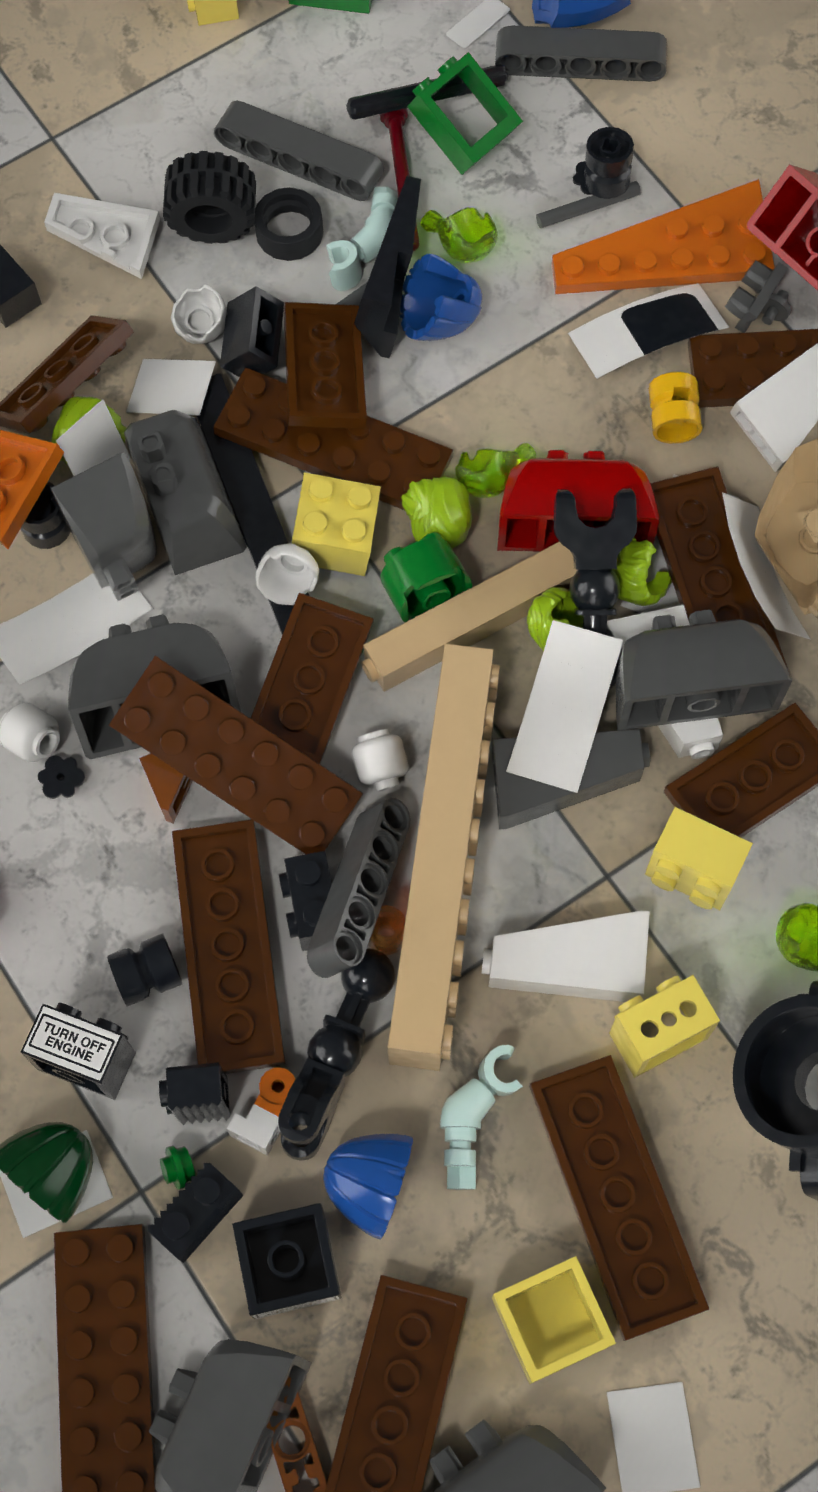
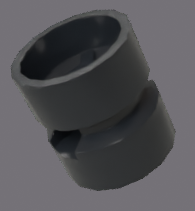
(608, 162)
(45, 524)
(144, 970)

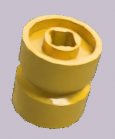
(675, 407)

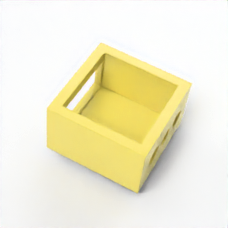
(336, 522)
(697, 859)
(689, 1030)
(553, 1320)

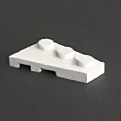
(105, 229)

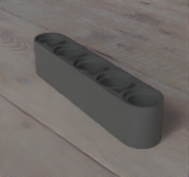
(582, 53)
(299, 150)
(358, 889)

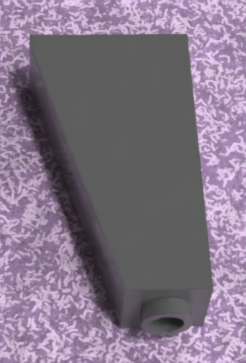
(613, 763)

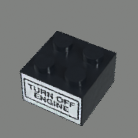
(79, 1050)
(286, 1261)

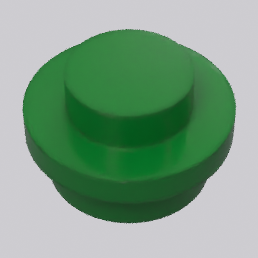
(177, 1166)

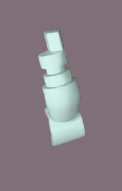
(364, 245)
(463, 1116)

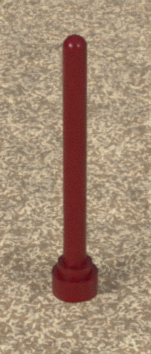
(395, 121)

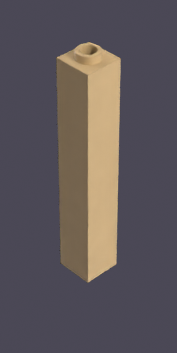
(465, 617)

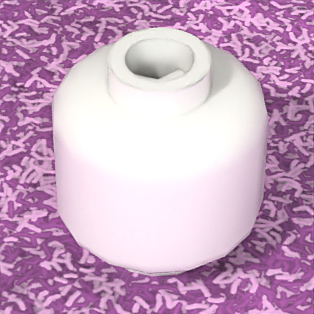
(29, 732)
(380, 759)

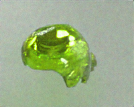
(464, 234)
(489, 469)
(799, 936)

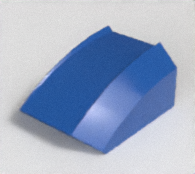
(574, 12)

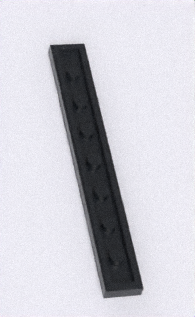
(243, 487)

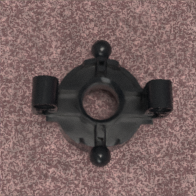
(772, 1079)

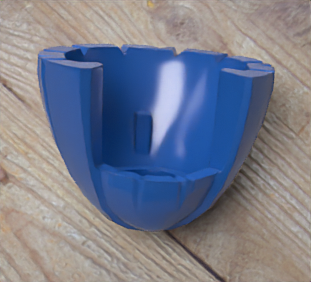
(438, 300)
(366, 1177)

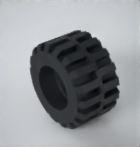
(209, 197)

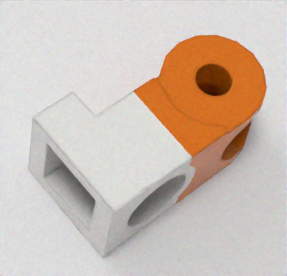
(261, 1124)

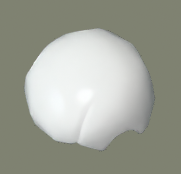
(199, 315)
(286, 573)

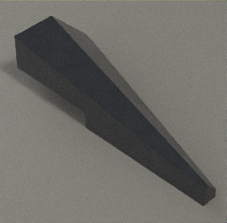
(382, 297)

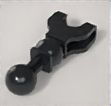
(595, 554)
(331, 1057)

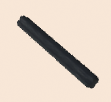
(402, 96)

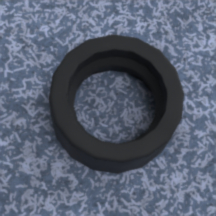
(285, 201)

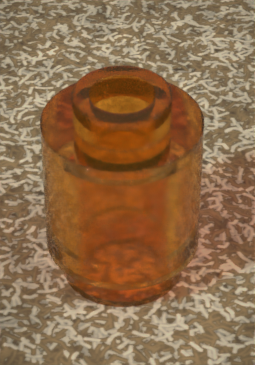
(392, 919)

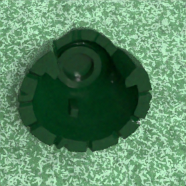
(51, 1164)

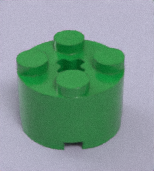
(423, 576)

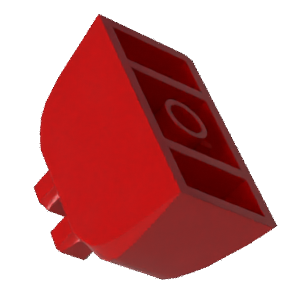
(789, 221)
(530, 491)

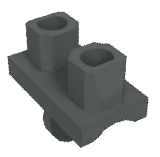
(748, 307)

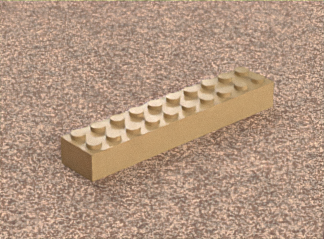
(441, 859)

